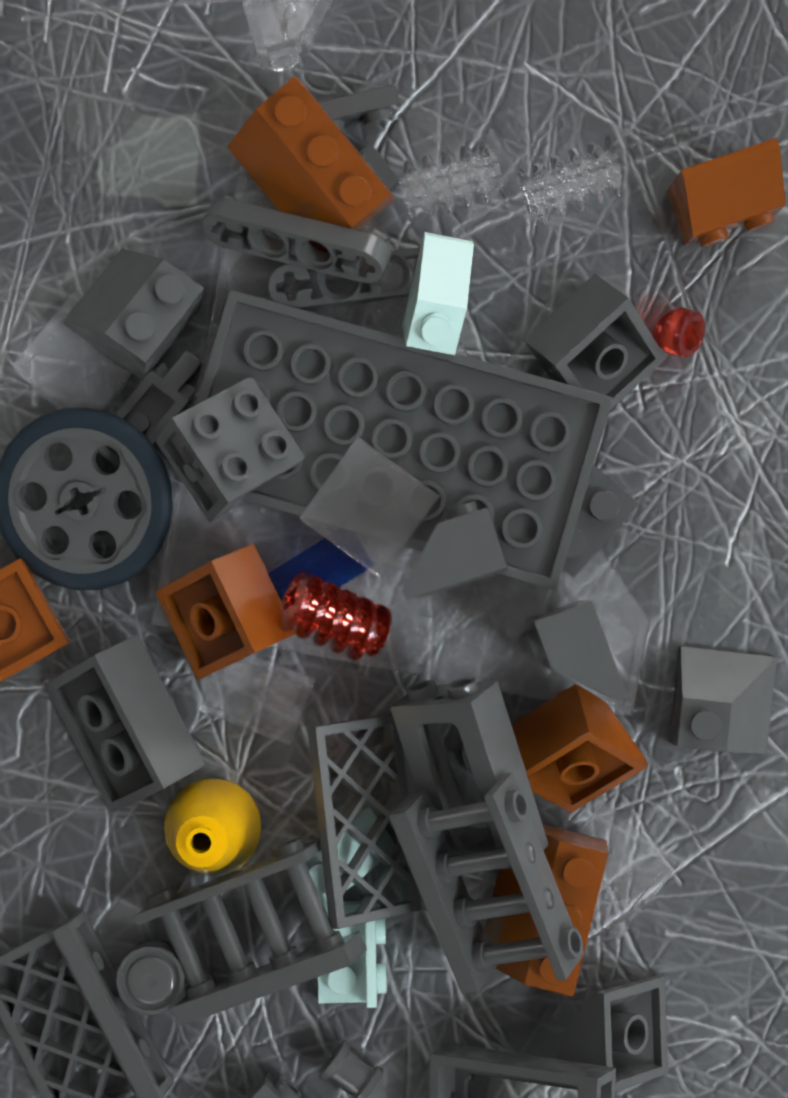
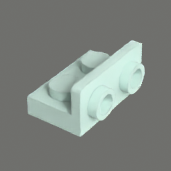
(364, 977)

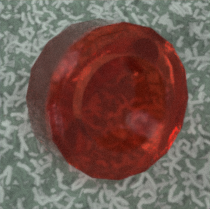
(680, 332)

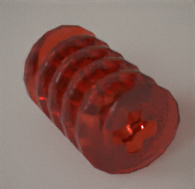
(334, 616)

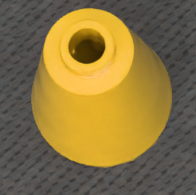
(222, 813)

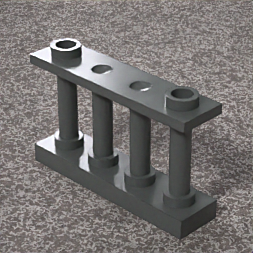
(451, 908)
(286, 964)

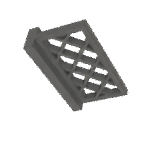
(395, 768)
(118, 1024)

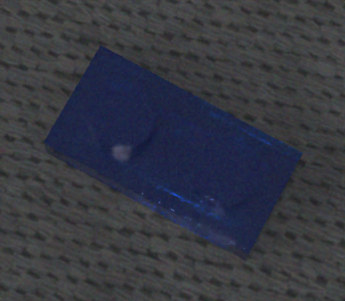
(321, 560)

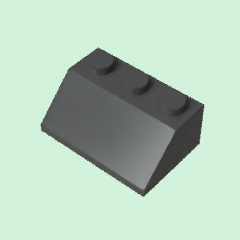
(125, 724)

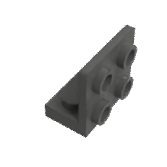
(228, 447)

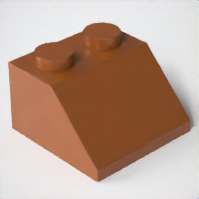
(729, 193)
(224, 611)
(575, 749)

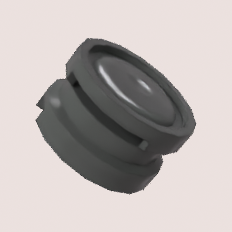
(151, 978)

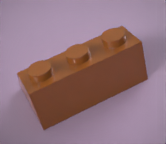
(308, 162)
(578, 870)

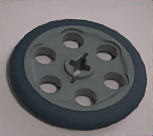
(139, 471)

